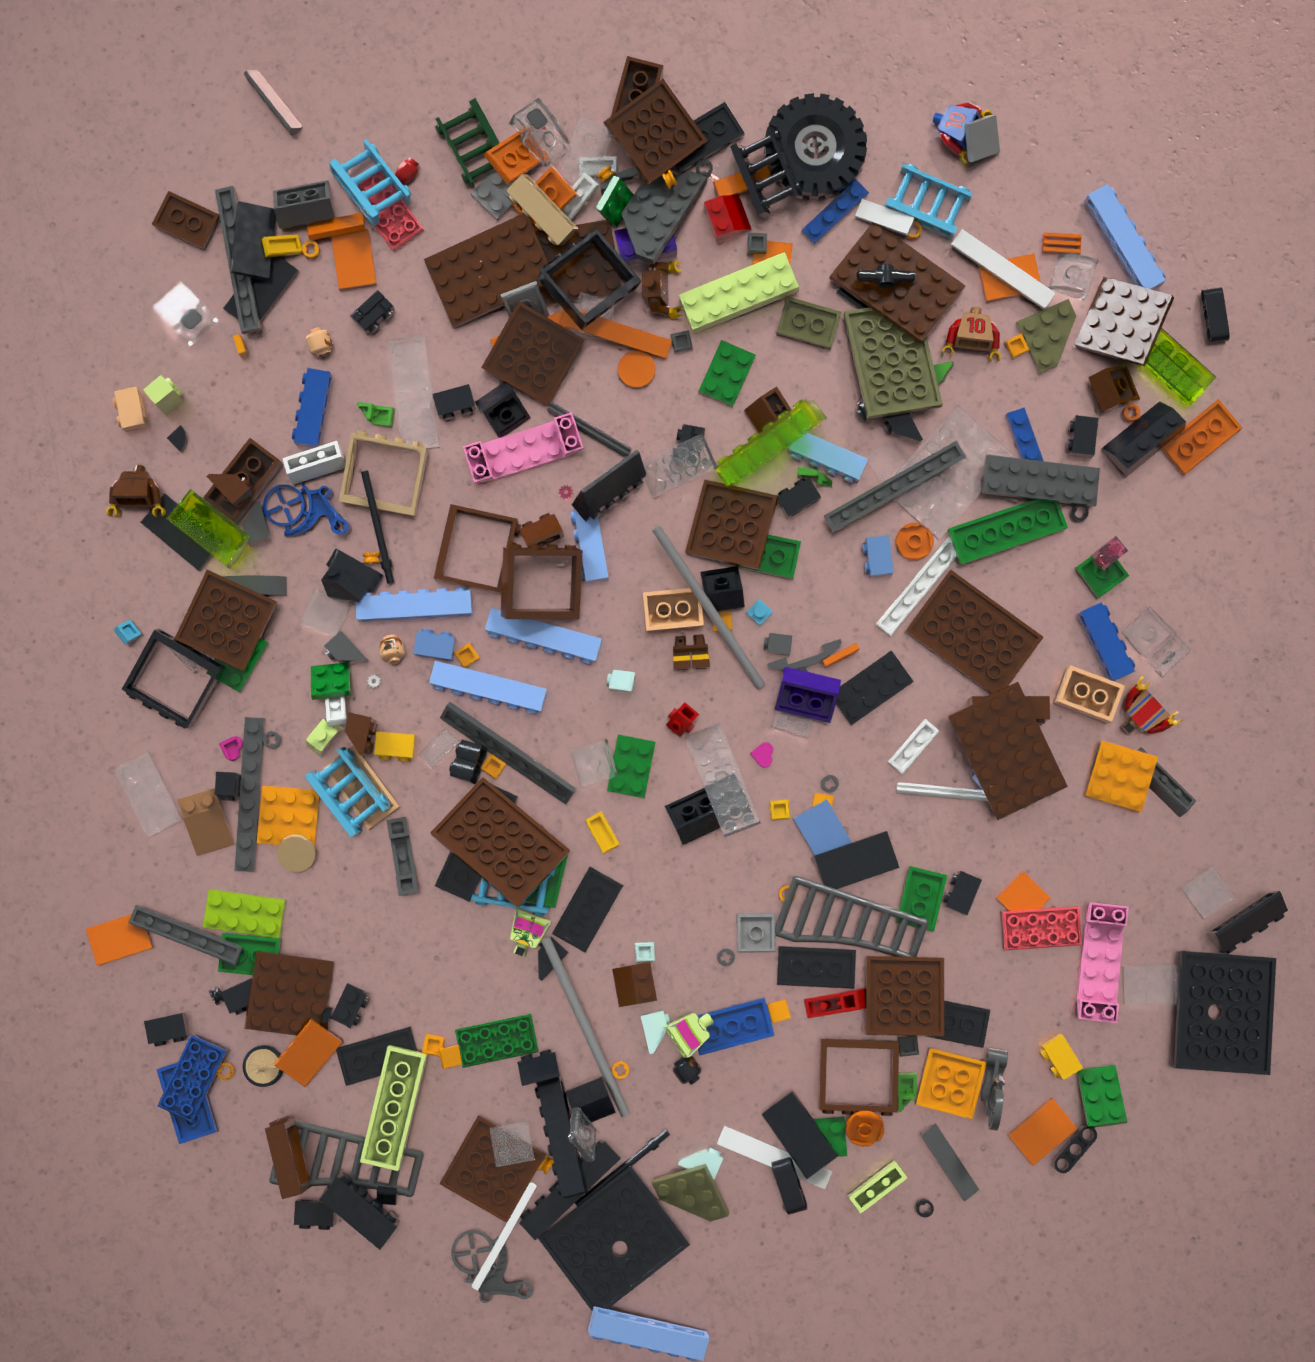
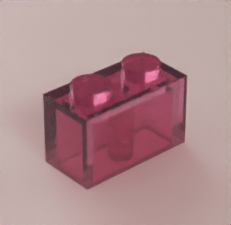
(1109, 553)

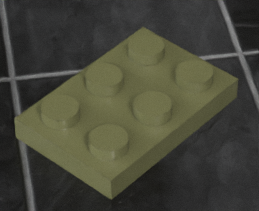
(808, 322)

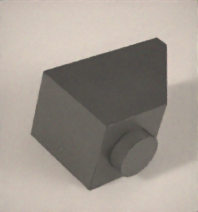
(257, 526)
(343, 650)

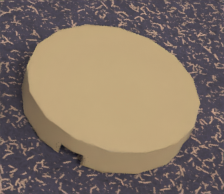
(296, 853)

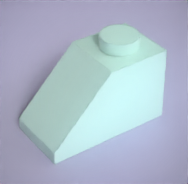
(621, 681)
(654, 1028)
(710, 1158)

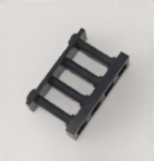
(748, 170)

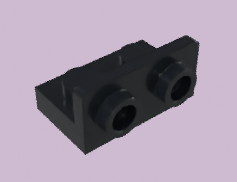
(350, 1005)

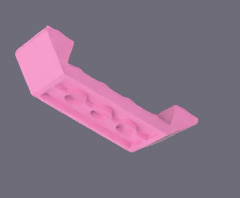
(523, 449)
(1101, 962)

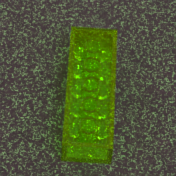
(770, 442)

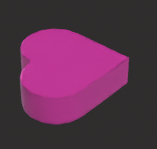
(231, 748)
(762, 754)

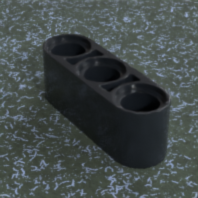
(1215, 315)
(361, 571)
(1064, 1152)
(789, 1185)

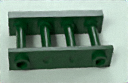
(482, 128)

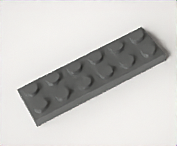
(1041, 480)

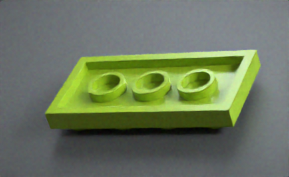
(244, 913)

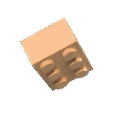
(1089, 694)

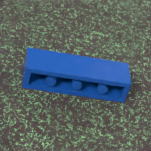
(312, 408)
(1106, 641)

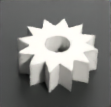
(375, 684)

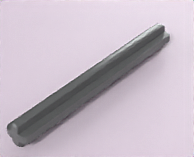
(592, 431)

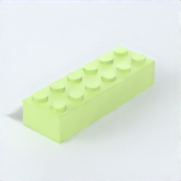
(739, 293)
(393, 1108)

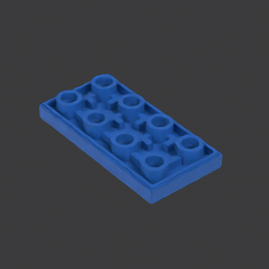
(192, 1078)

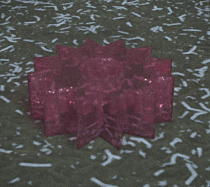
(563, 494)

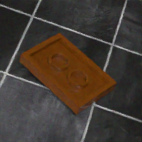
(185, 220)

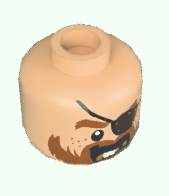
(319, 342)
(391, 649)

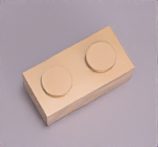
(130, 409)

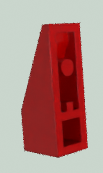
(836, 1003)

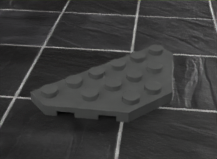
(658, 211)

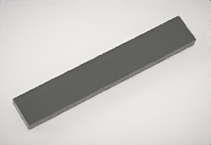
(186, 935)

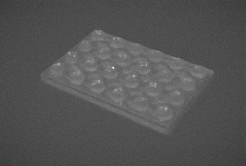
(948, 494)

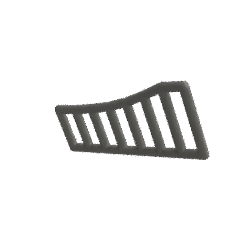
(850, 900)
(343, 1138)

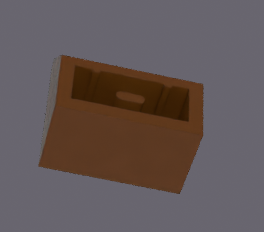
(767, 409)
(360, 732)

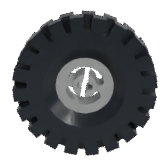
(842, 140)

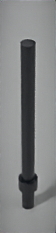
(386, 563)
(652, 1144)

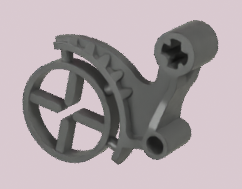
(993, 1091)
(493, 1283)

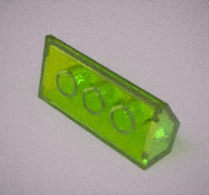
(1178, 368)
(209, 528)

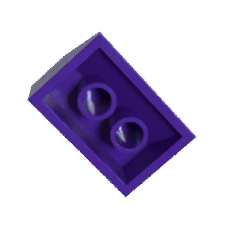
(627, 250)
(807, 694)

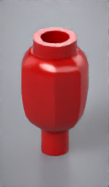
(407, 171)

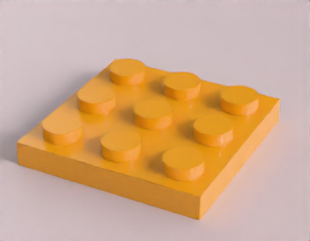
(1121, 776)
(287, 813)
(950, 1083)

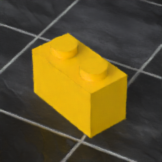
(395, 745)
(1061, 1057)

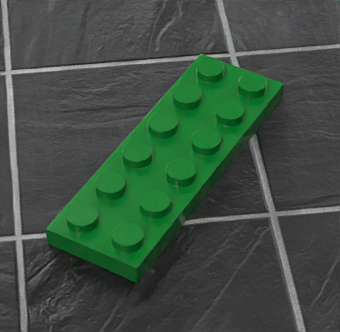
(1006, 529)

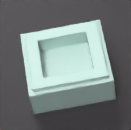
(644, 952)

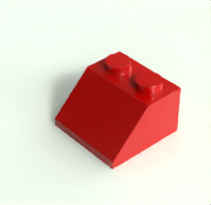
(726, 216)

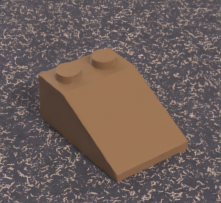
(206, 822)

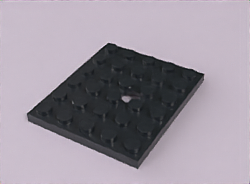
(1243, 1034)
(617, 1212)

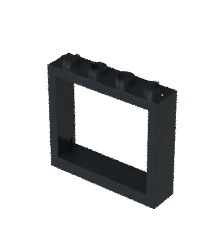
(611, 255)
(151, 702)

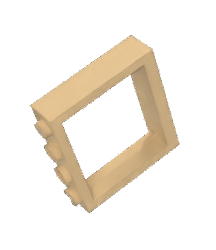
(398, 443)

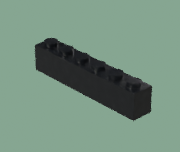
(566, 1157)
(553, 1206)

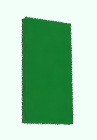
(496, 1040)

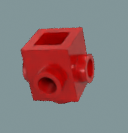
(679, 722)

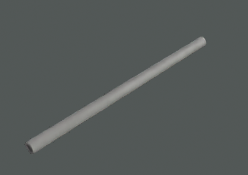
(708, 607)
(585, 1026)

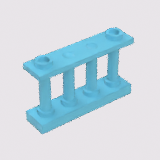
(360, 198)
(930, 219)
(329, 794)
(538, 909)

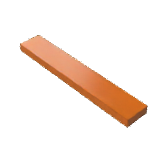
(621, 334)

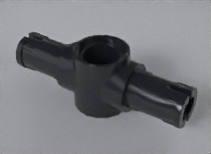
(885, 276)

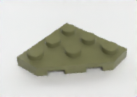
(1048, 333)
(693, 1192)

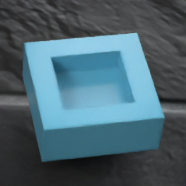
(759, 612)
(127, 632)

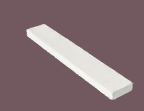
(1003, 269)
(917, 588)
(766, 1154)
(504, 1236)

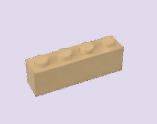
(542, 210)

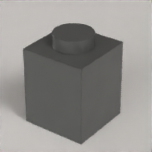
(778, 644)

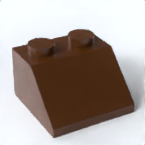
(1113, 388)
(236, 490)
(542, 531)
(634, 984)

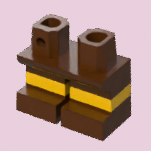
(682, 652)

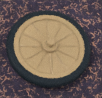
(259, 1066)

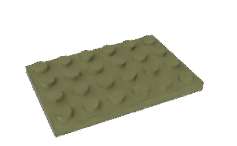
(891, 366)

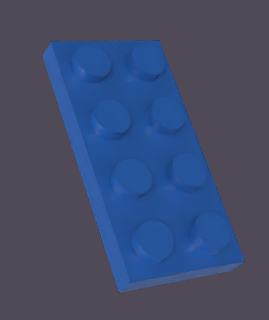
(737, 1026)
(186, 1130)

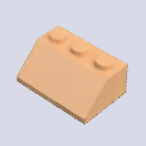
(672, 609)

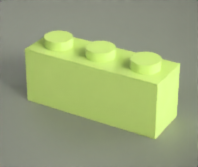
(164, 394)
(877, 1186)

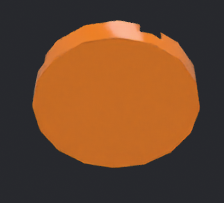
(636, 369)
(914, 542)
(864, 1128)

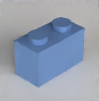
(878, 556)
(434, 645)

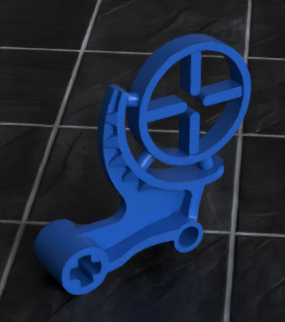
(318, 505)

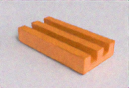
(1078, 237)
(840, 655)

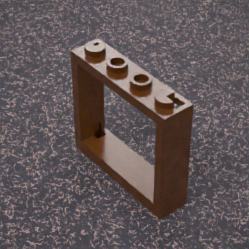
(453, 513)
(535, 550)
(849, 1109)
(288, 1157)

